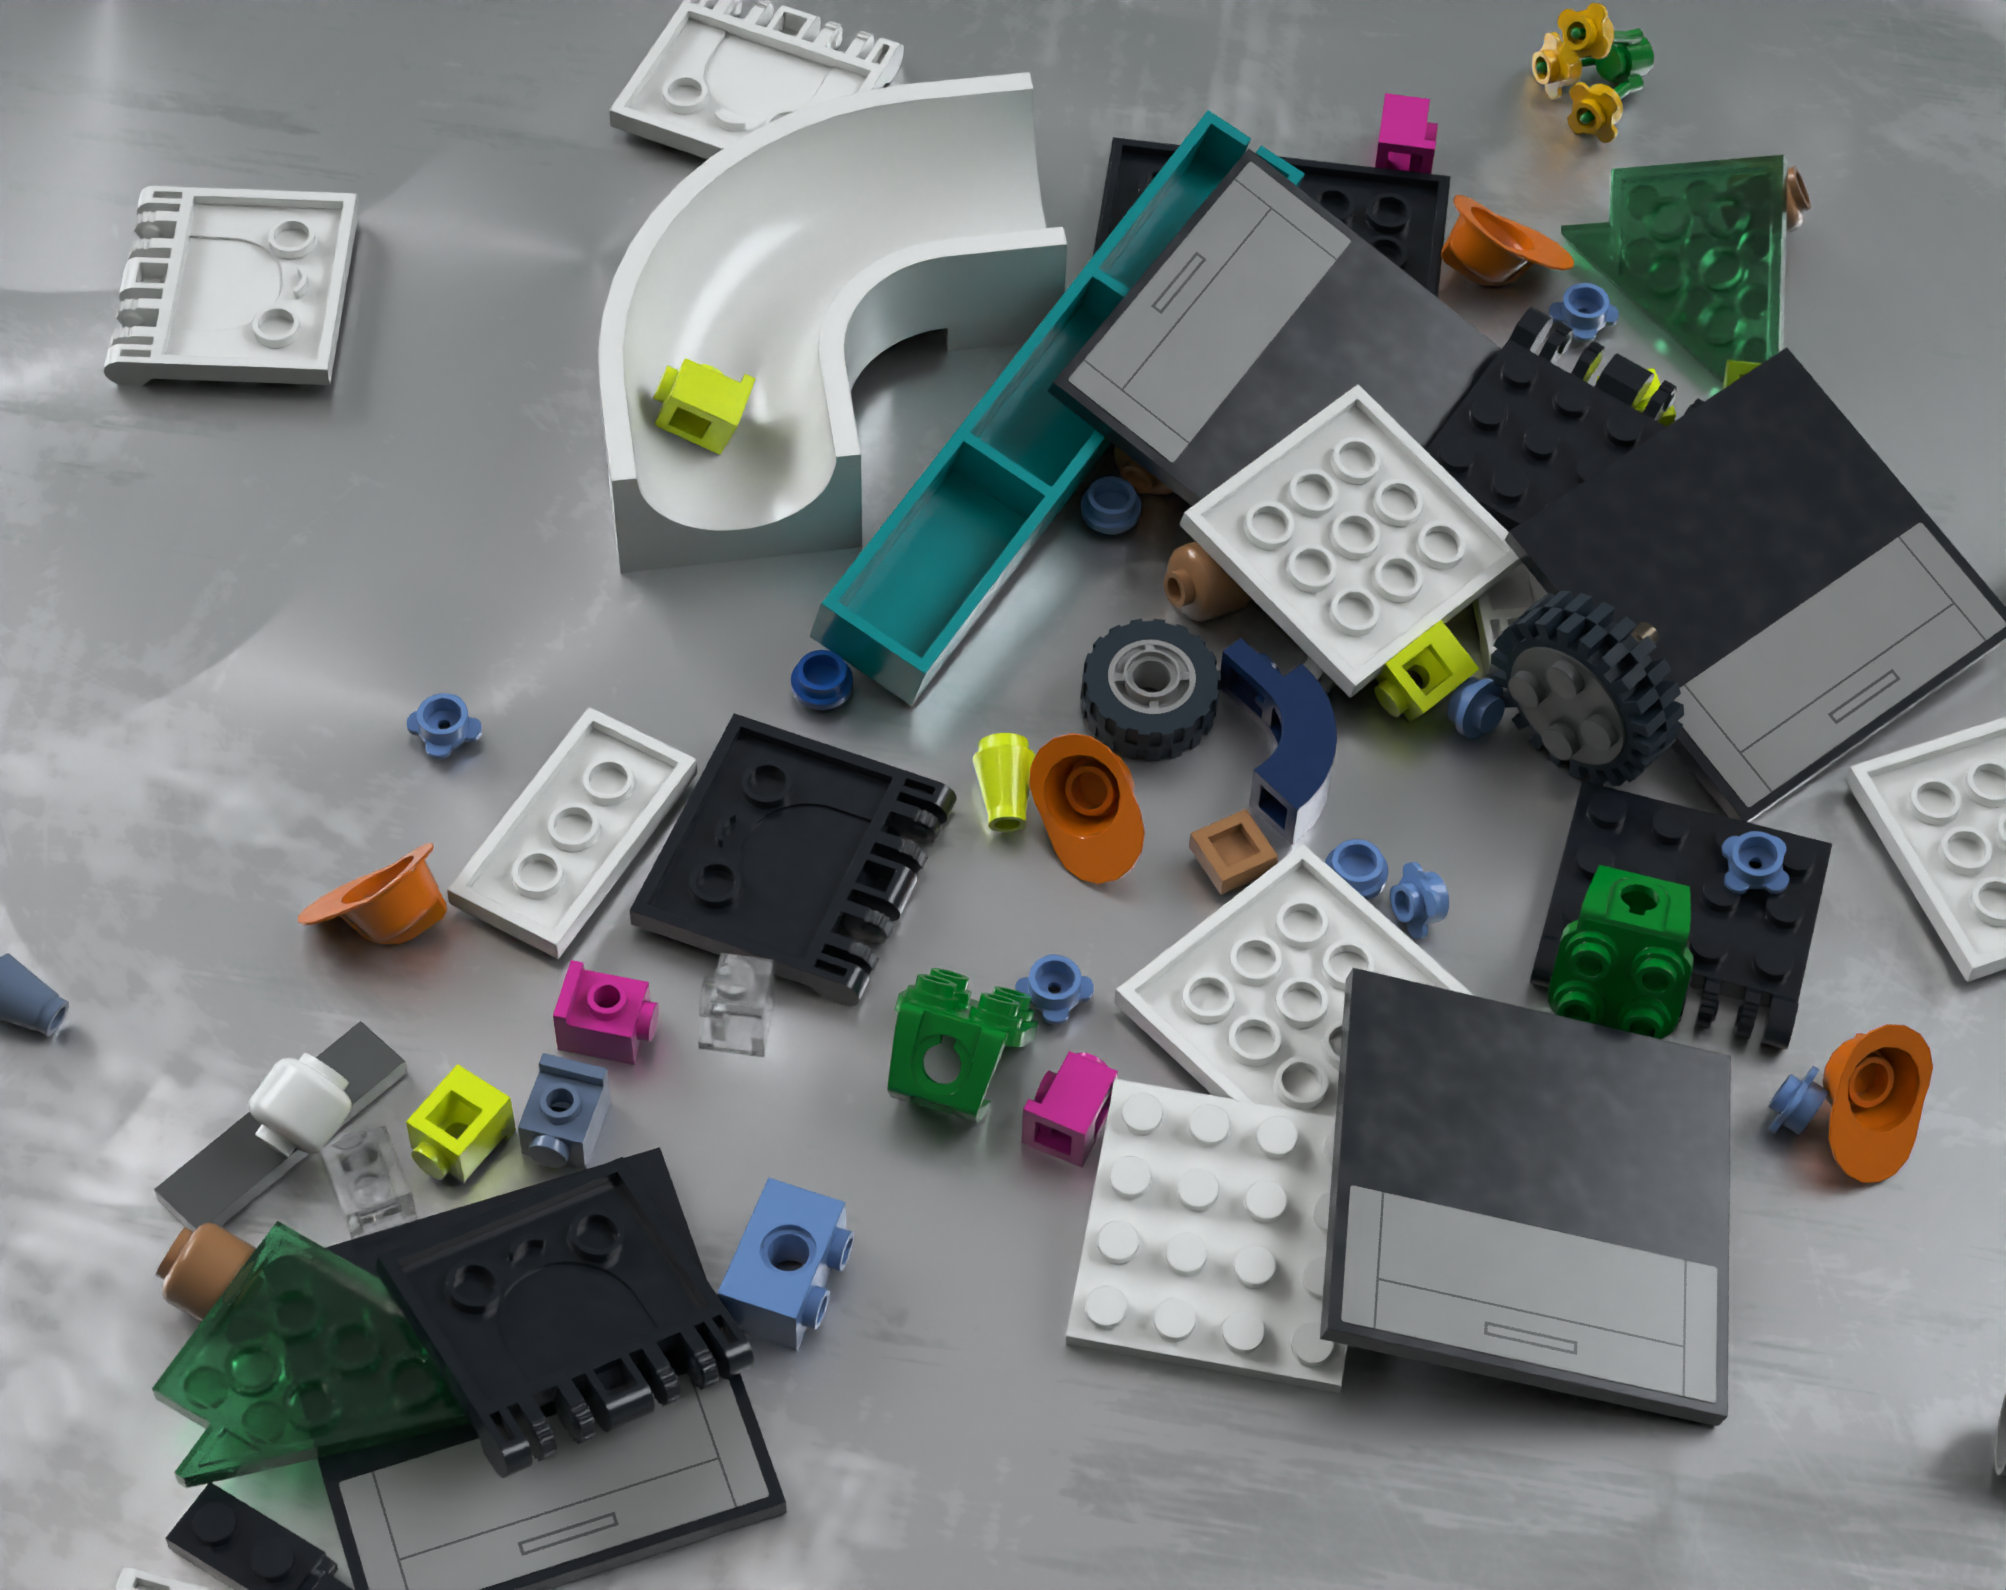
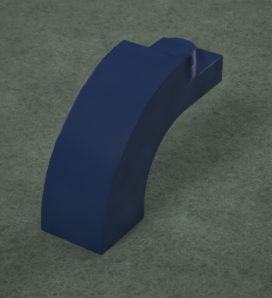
(1299, 719)

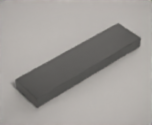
(242, 1167)

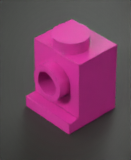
(1405, 135)
(604, 1015)
(1070, 1108)

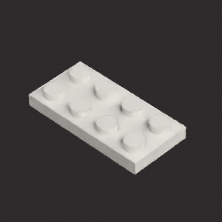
(572, 832)

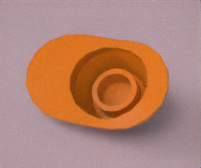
(1495, 248)
(1088, 807)
(387, 903)
(1876, 1100)

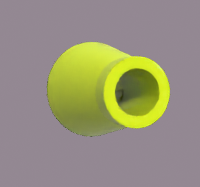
(1004, 778)

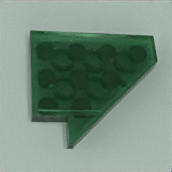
(1699, 253)
(301, 1367)

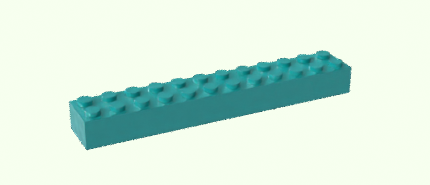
(1013, 455)

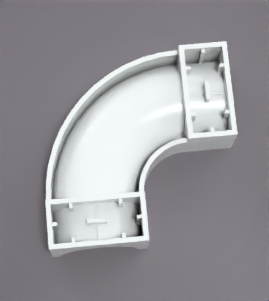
(799, 269)

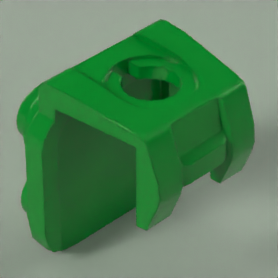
(1626, 955)
(982, 1028)

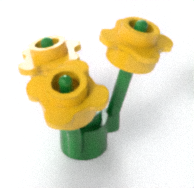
(1590, 41)

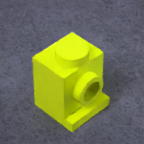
(701, 404)
(1438, 661)
(463, 1108)

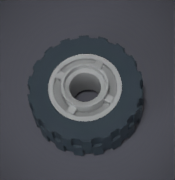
(1142, 721)

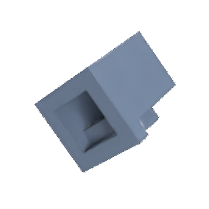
(564, 1112)

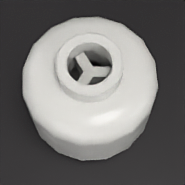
(300, 1105)

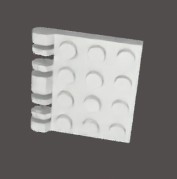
(727, 76)
(233, 286)

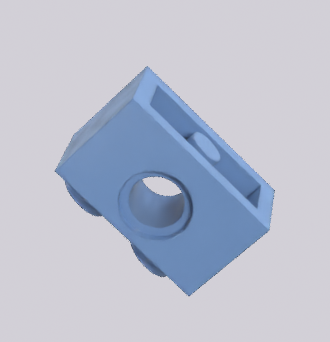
(785, 1227)

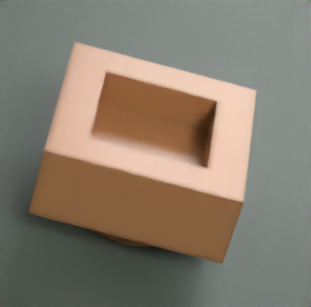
(1233, 851)

